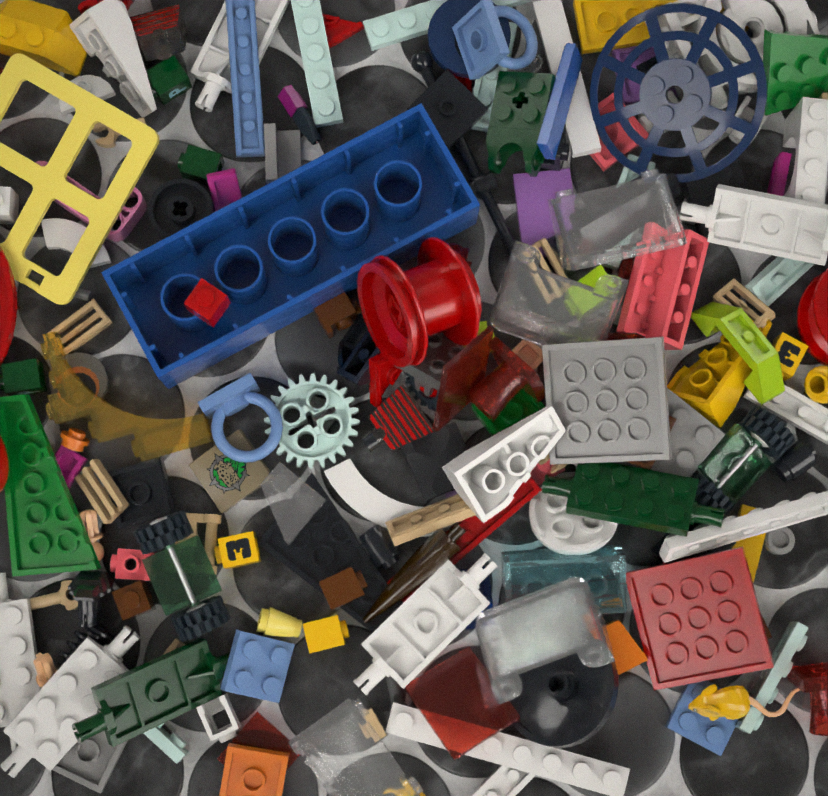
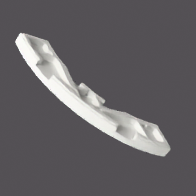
(365, 498)

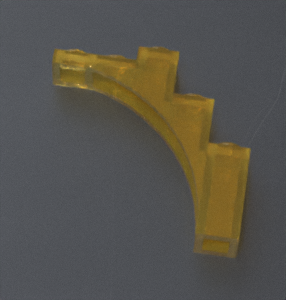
(76, 401)

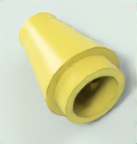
(278, 624)

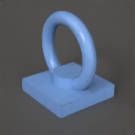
(483, 40)
(232, 400)

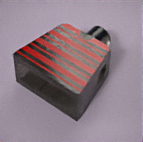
(160, 32)
(397, 422)

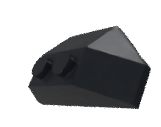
(355, 352)

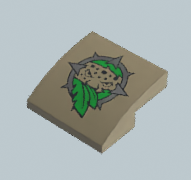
(228, 479)

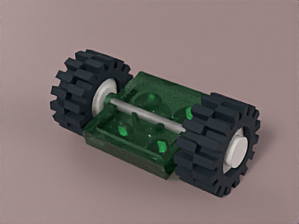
(741, 459)
(182, 575)

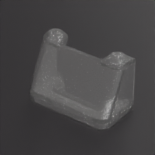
(615, 222)
(550, 306)
(540, 631)
(351, 755)

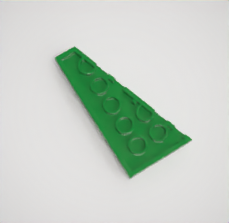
(794, 68)
(41, 513)

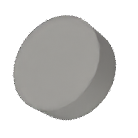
(779, 541)

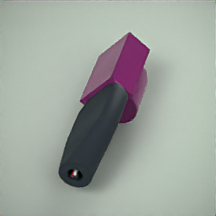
(297, 108)

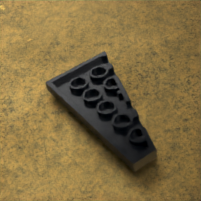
(326, 549)

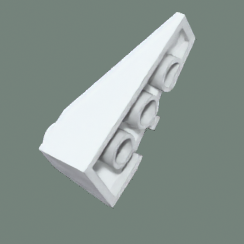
(109, 35)
(497, 467)

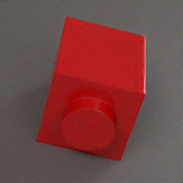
(207, 302)

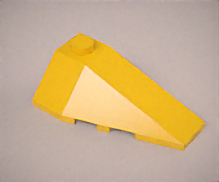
(714, 381)

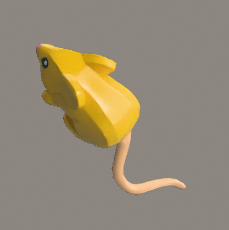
(731, 703)

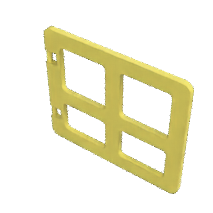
(51, 180)

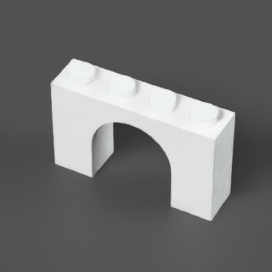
(808, 132)

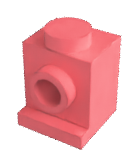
(119, 561)

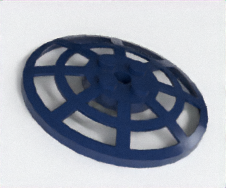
(693, 82)

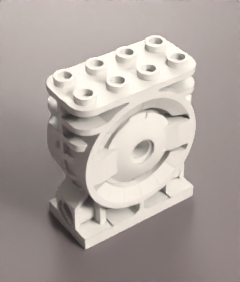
(752, 13)

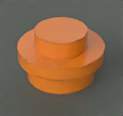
(74, 439)

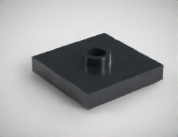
(451, 107)
(146, 491)

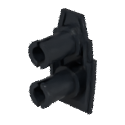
(88, 590)

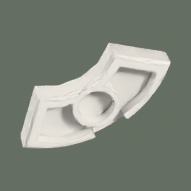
(65, 235)

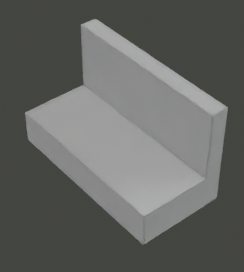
(281, 151)

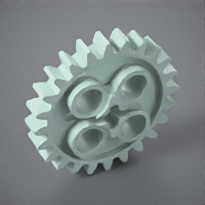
(324, 444)

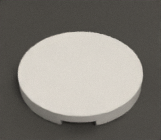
(564, 531)

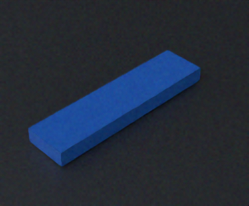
(559, 101)

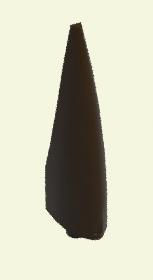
(417, 569)

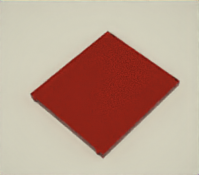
(459, 376)
(460, 703)

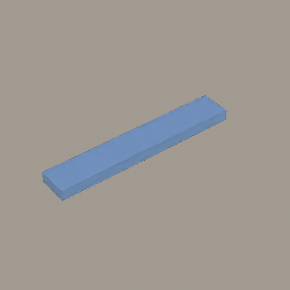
(245, 78)

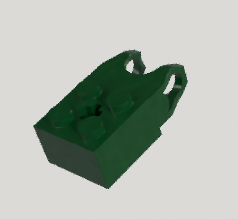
(518, 118)

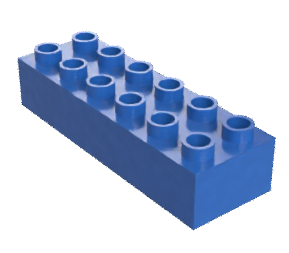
(293, 244)

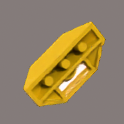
(41, 35)

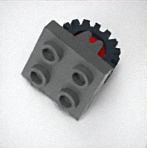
(426, 376)

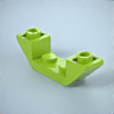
(766, 376)

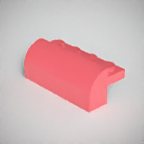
(664, 292)

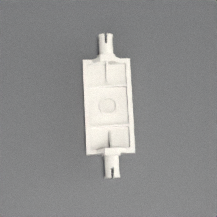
(213, 60)
(764, 223)
(425, 624)
(16, 656)
(46, 721)

